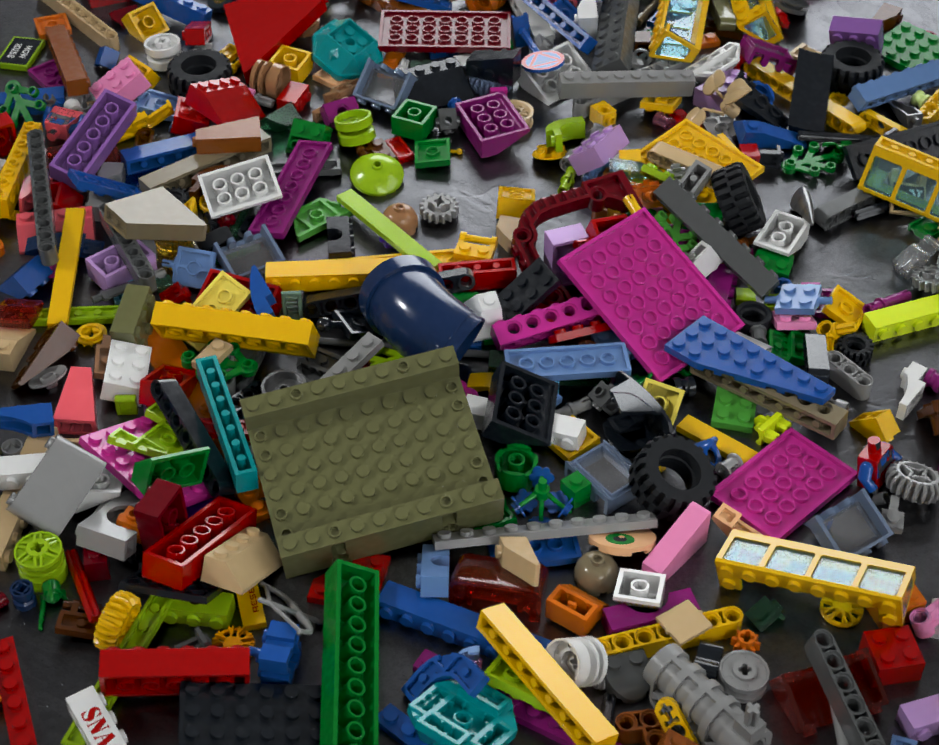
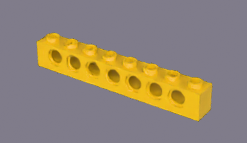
(15, 170)

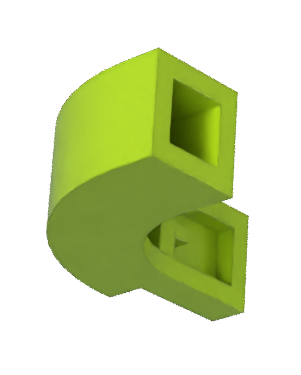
(564, 130)

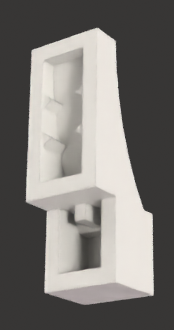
(913, 388)

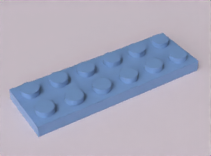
(572, 361)

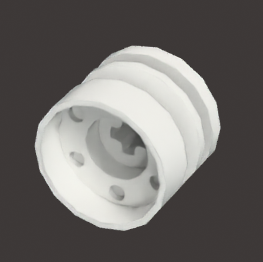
(581, 659)

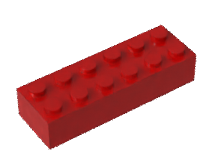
(180, 554)
(162, 669)

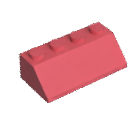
(26, 225)

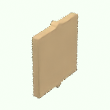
(684, 622)

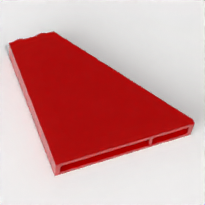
(265, 25)

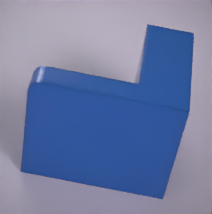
(107, 57)

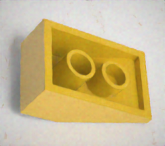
(514, 201)

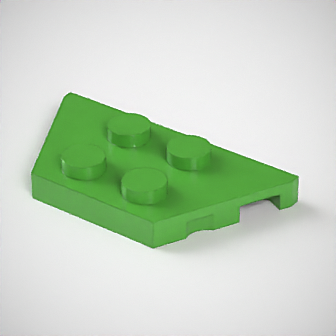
(312, 217)

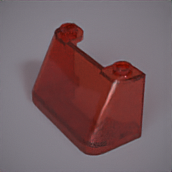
(487, 580)
(806, 702)

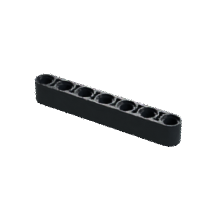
(192, 434)

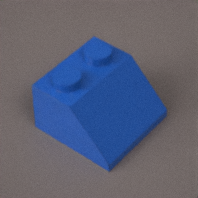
(26, 279)

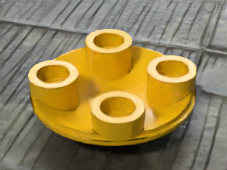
(548, 153)

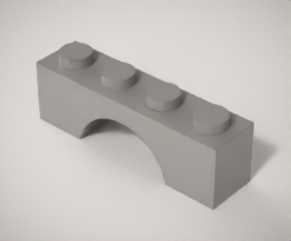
(112, 171)

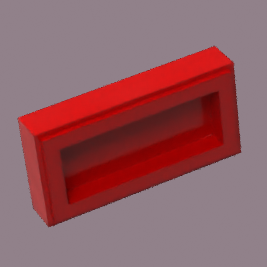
(400, 149)

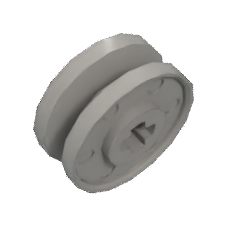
(743, 675)

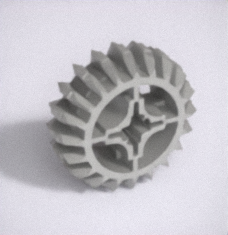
(913, 481)

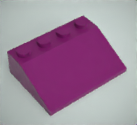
(491, 123)

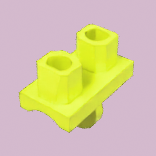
(768, 427)

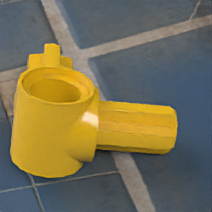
(834, 331)

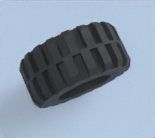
(853, 64)
(196, 67)
(738, 199)
(685, 460)

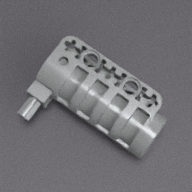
(708, 710)

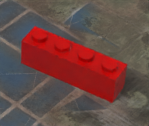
(487, 273)

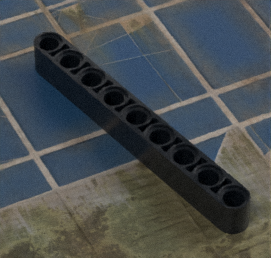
(340, 296)

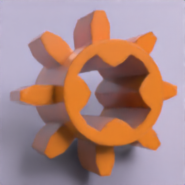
(745, 640)

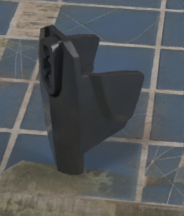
(639, 417)

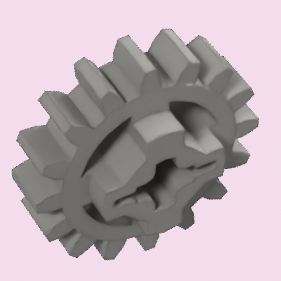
(439, 208)

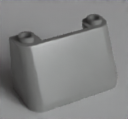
(56, 486)

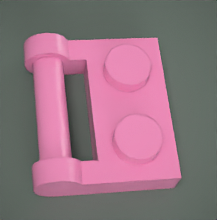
(793, 322)

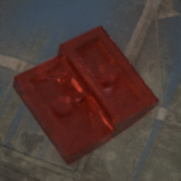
(19, 313)

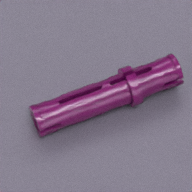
(894, 299)

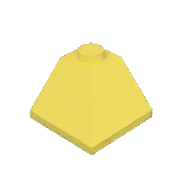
(666, 395)

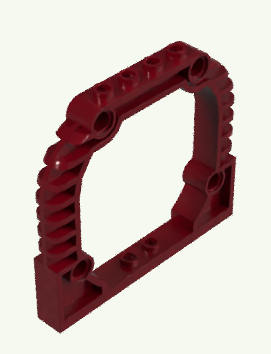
(593, 194)

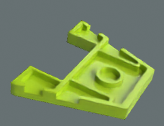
(155, 442)

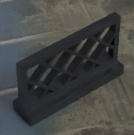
(196, 592)

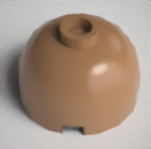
(403, 216)

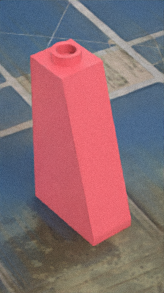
(77, 404)

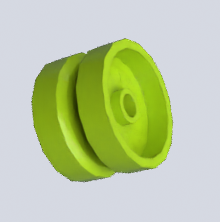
(354, 127)

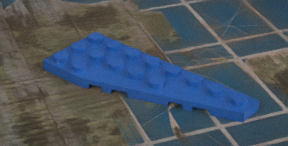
(723, 351)

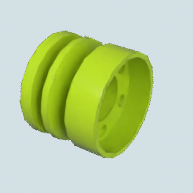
(41, 558)

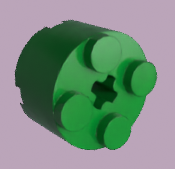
(514, 467)

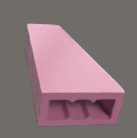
(680, 541)

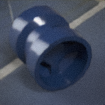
(23, 595)

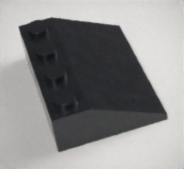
(439, 83)
(520, 407)

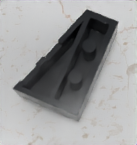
(495, 66)

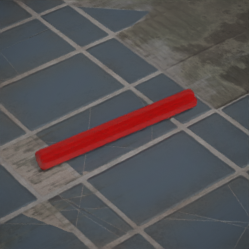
(83, 586)

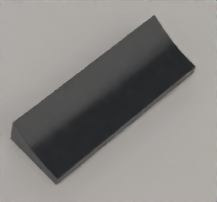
(811, 91)

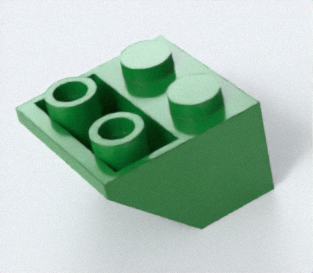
(307, 131)

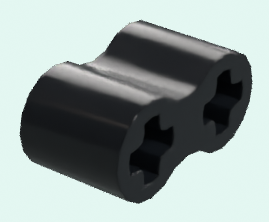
(709, 657)

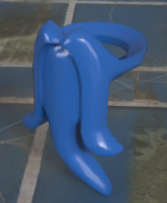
(710, 443)

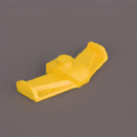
(149, 121)

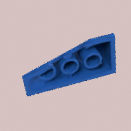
(765, 135)

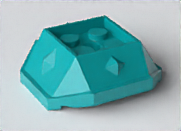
(344, 48)
(453, 717)

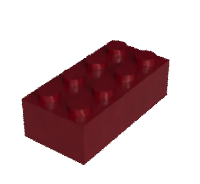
(159, 511)

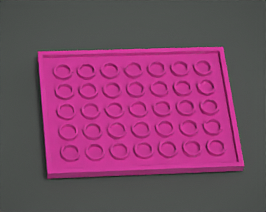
(645, 289)

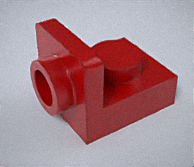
(176, 293)

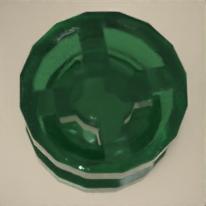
(163, 283)

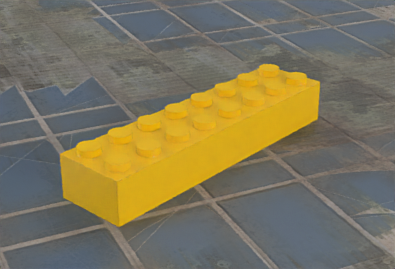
(247, 329)

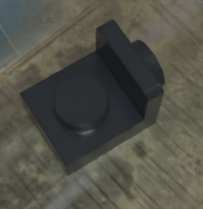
(771, 158)

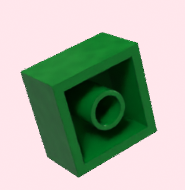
(413, 120)

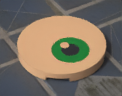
(624, 542)

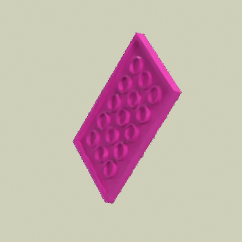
(122, 461)
(784, 484)

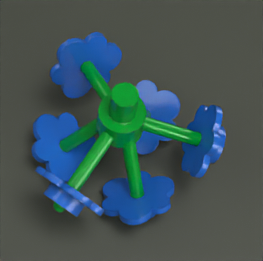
(528, 500)

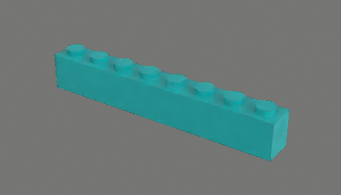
(227, 424)

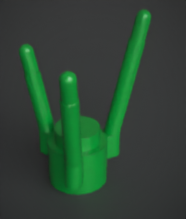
(51, 593)

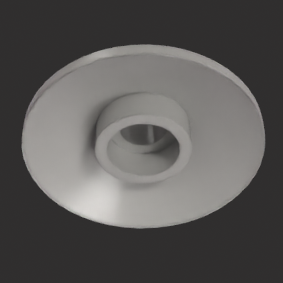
(48, 377)

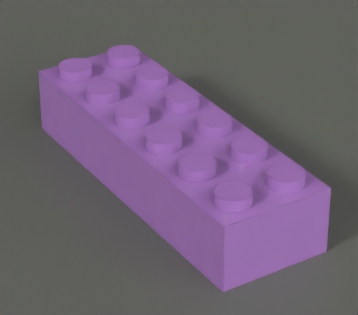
(94, 137)

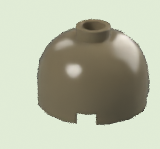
(596, 573)

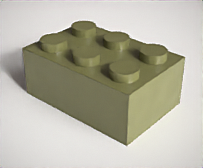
(134, 315)

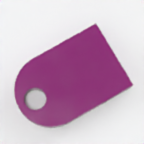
(46, 74)

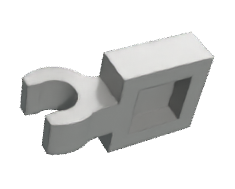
(892, 516)

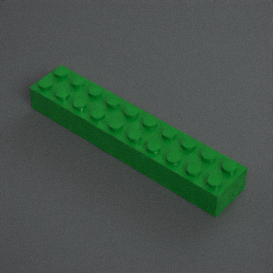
(350, 656)

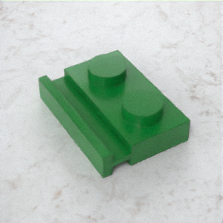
(924, 226)

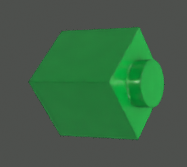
(576, 487)

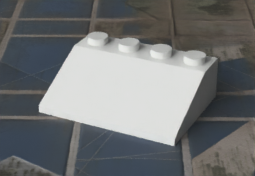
(544, 84)
(239, 186)

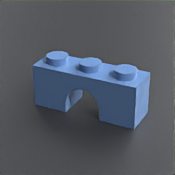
(433, 572)

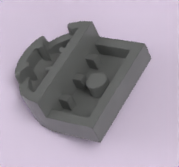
(315, 368)
(625, 676)

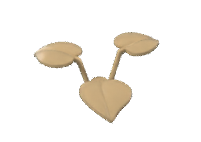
(735, 91)

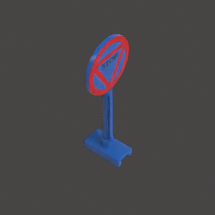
(538, 60)

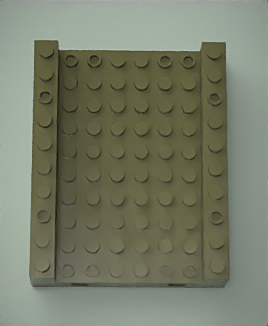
(370, 461)

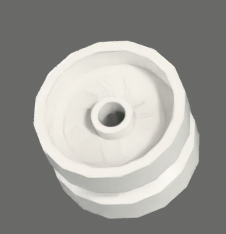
(161, 50)

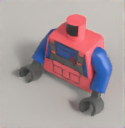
(61, 121)

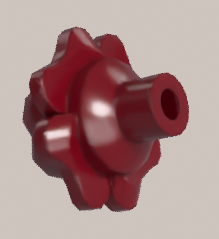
(226, 220)

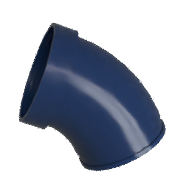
(414, 310)

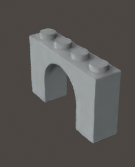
(103, 535)

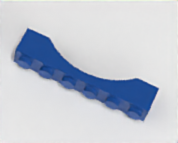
(31, 420)

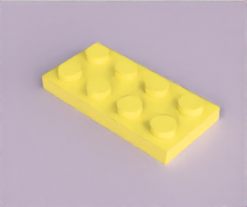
(221, 293)

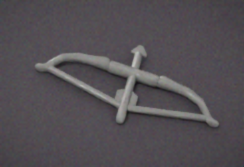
(292, 608)

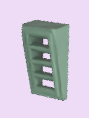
(295, 308)

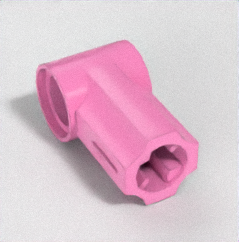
(925, 620)

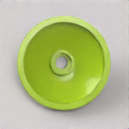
(376, 174)

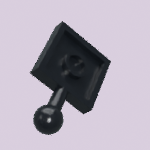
(349, 321)

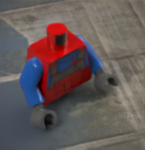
(873, 465)

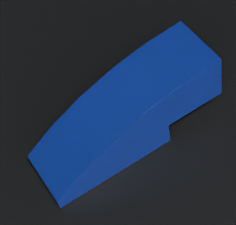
(260, 293)

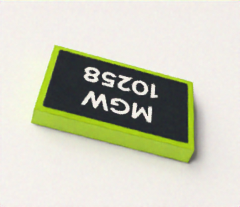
(21, 53)

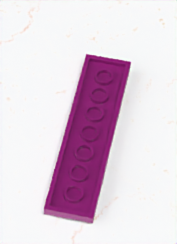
(295, 184)

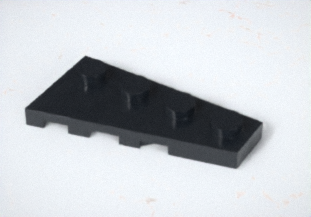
(759, 106)

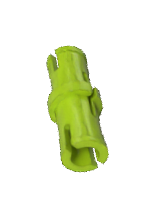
(567, 179)

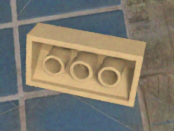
(241, 561)

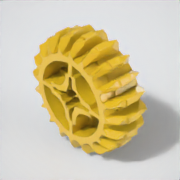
(116, 619)

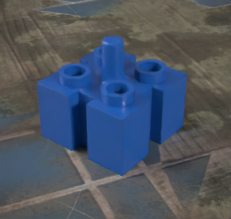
(278, 654)

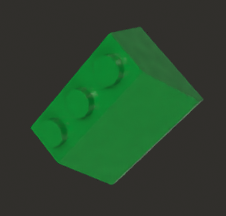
(179, 468)

